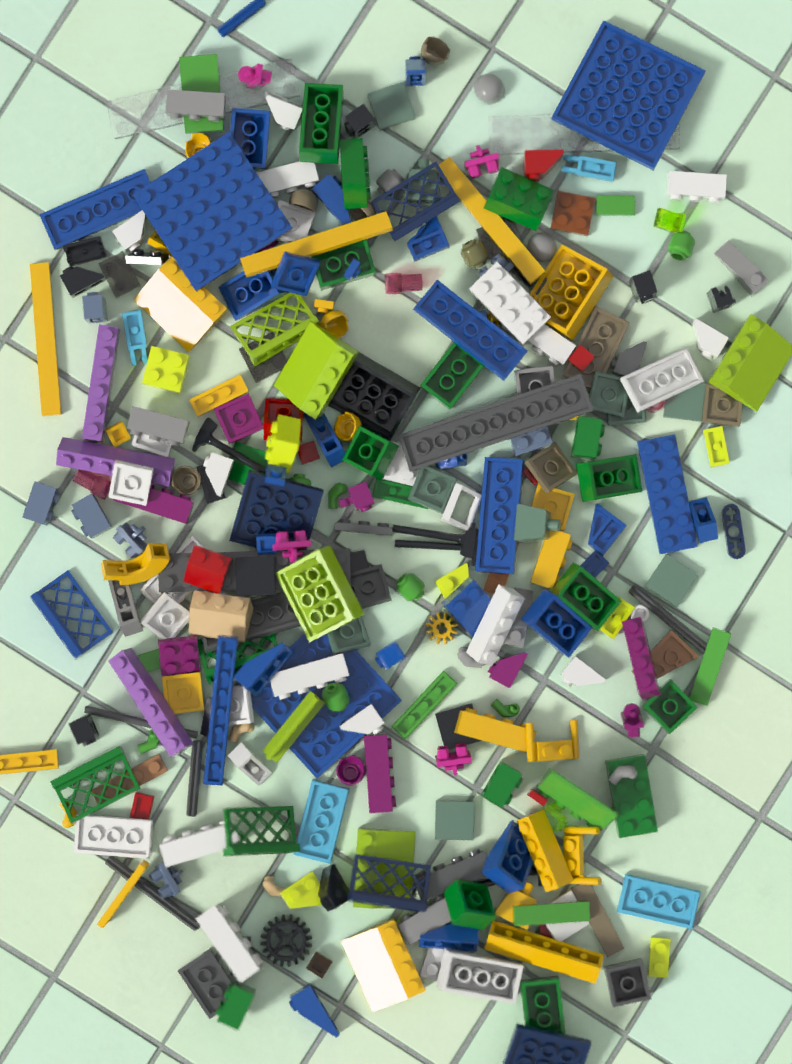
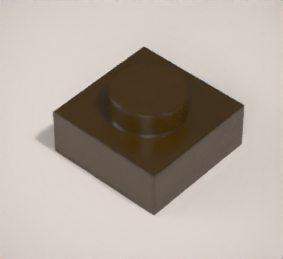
(319, 964)

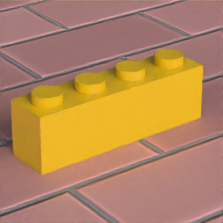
(492, 730)
(544, 850)

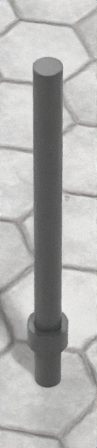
(127, 719)

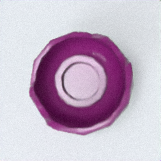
(350, 770)

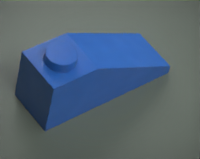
(415, 71)
(331, 195)
(326, 439)
(389, 655)
(260, 670)
(451, 937)
(310, 1006)

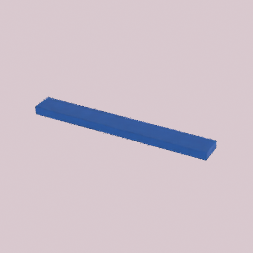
(220, 710)

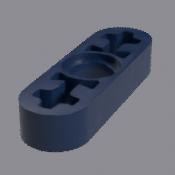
(725, 518)

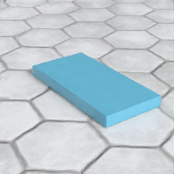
(321, 821)
(658, 901)

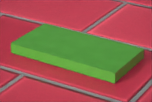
(201, 75)

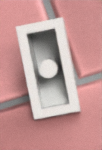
(284, 110)
(131, 232)
(708, 339)
(218, 471)
(580, 674)
(364, 722)
(249, 764)

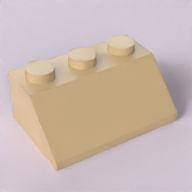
(219, 615)

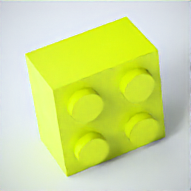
(166, 370)
(283, 441)

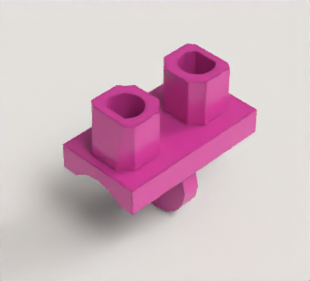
(254, 76)
(490, 161)
(300, 542)
(455, 760)

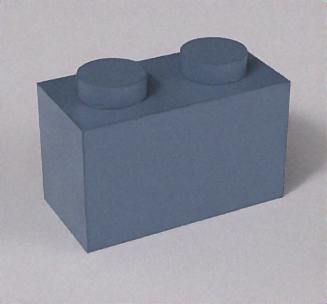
(94, 308)
(531, 441)
(41, 503)
(91, 516)

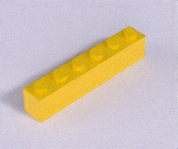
(544, 952)

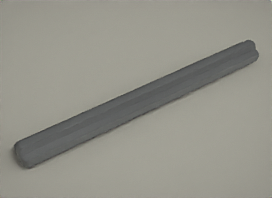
(668, 618)
(153, 893)

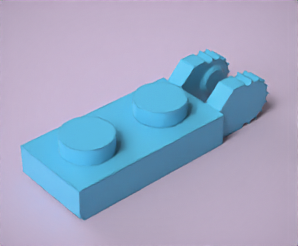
(591, 168)
(135, 335)

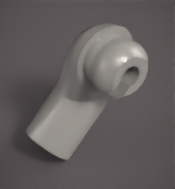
(466, 659)
(622, 771)

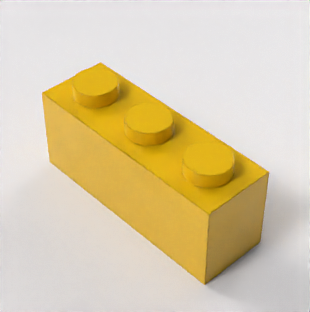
(551, 559)

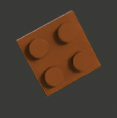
(572, 213)

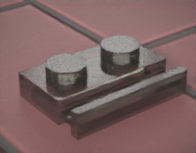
(119, 274)

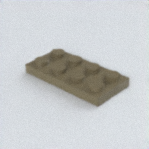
(602, 340)

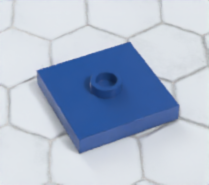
(295, 273)

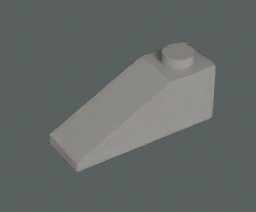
(741, 268)
(125, 608)
(518, 629)

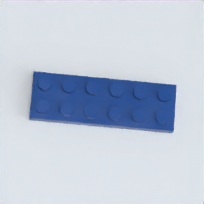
(94, 210)
(470, 330)
(667, 494)
(498, 515)

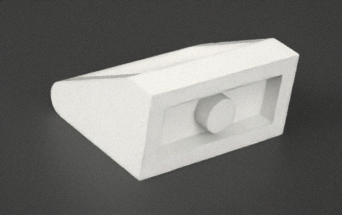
(451, 504)

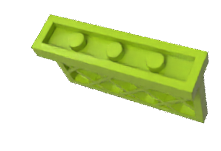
(280, 342)
(293, 727)

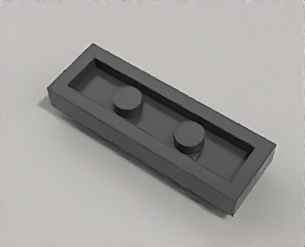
(363, 527)

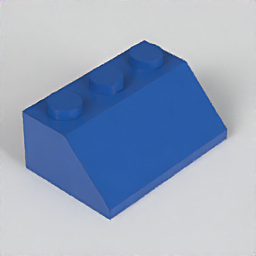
(251, 134)

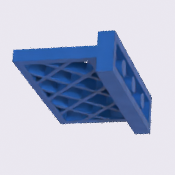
(57, 624)

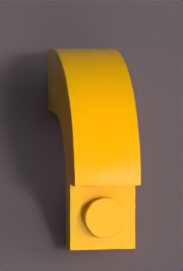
(139, 569)

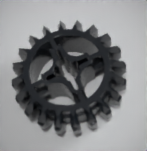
(279, 933)

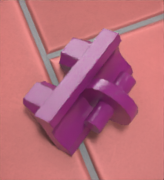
(632, 720)

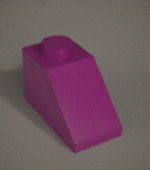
(506, 669)

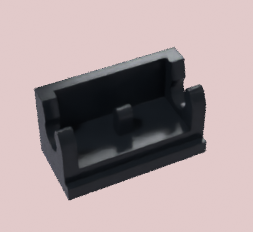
(85, 251)
(720, 300)

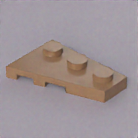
(671, 654)

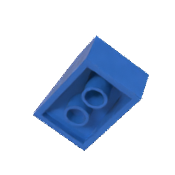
(250, 293)
(467, 605)
(509, 860)

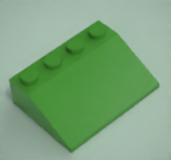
(575, 799)

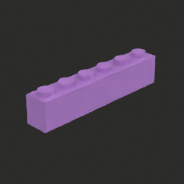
(101, 383)
(101, 459)
(151, 702)

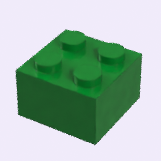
(587, 437)
(370, 453)
(670, 707)
(502, 784)
(469, 904)
(236, 1005)

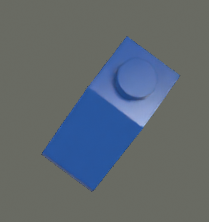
(703, 520)

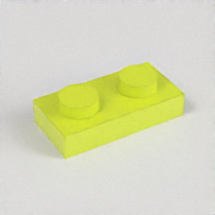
(716, 446)
(614, 622)
(659, 957)

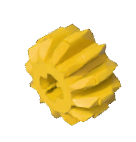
(436, 632)

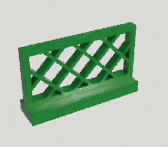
(239, 662)
(88, 769)
(257, 847)

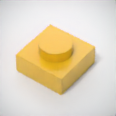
(323, 306)
(117, 434)

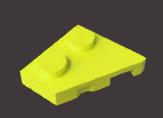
(452, 580)
(302, 892)

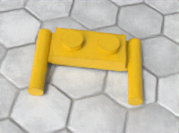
(552, 749)
(574, 853)

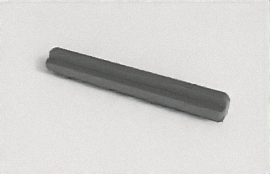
(194, 778)

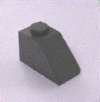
(628, 360)

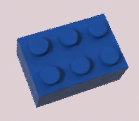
(556, 623)

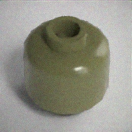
(474, 253)

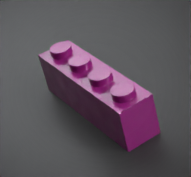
(166, 505)
(641, 658)
(378, 773)

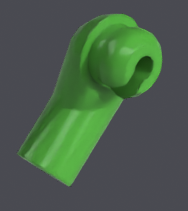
(334, 493)
(506, 710)
(152, 743)

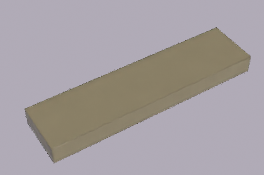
(599, 920)

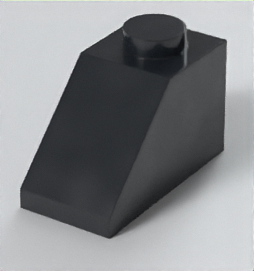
(80, 280)
(332, 889)

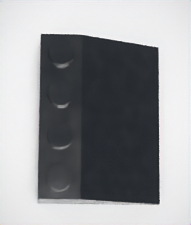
(375, 396)

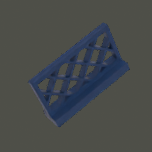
(428, 212)
(383, 899)

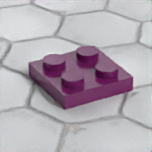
(238, 418)
(178, 655)

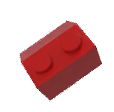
(540, 162)
(283, 407)
(207, 569)

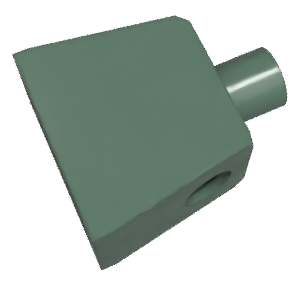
(416, 184)
(533, 524)

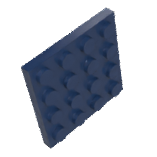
(274, 509)
(542, 1046)

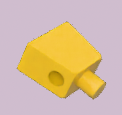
(518, 898)

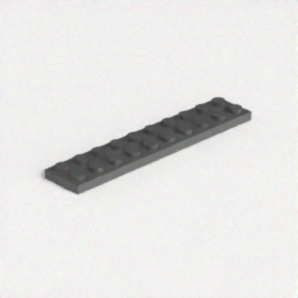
(496, 422)
(173, 575)
(275, 613)

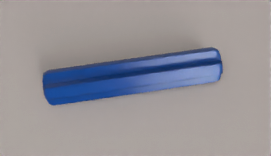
(240, 17)

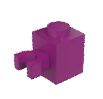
(359, 497)

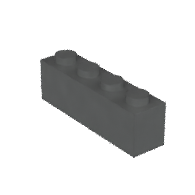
(461, 868)

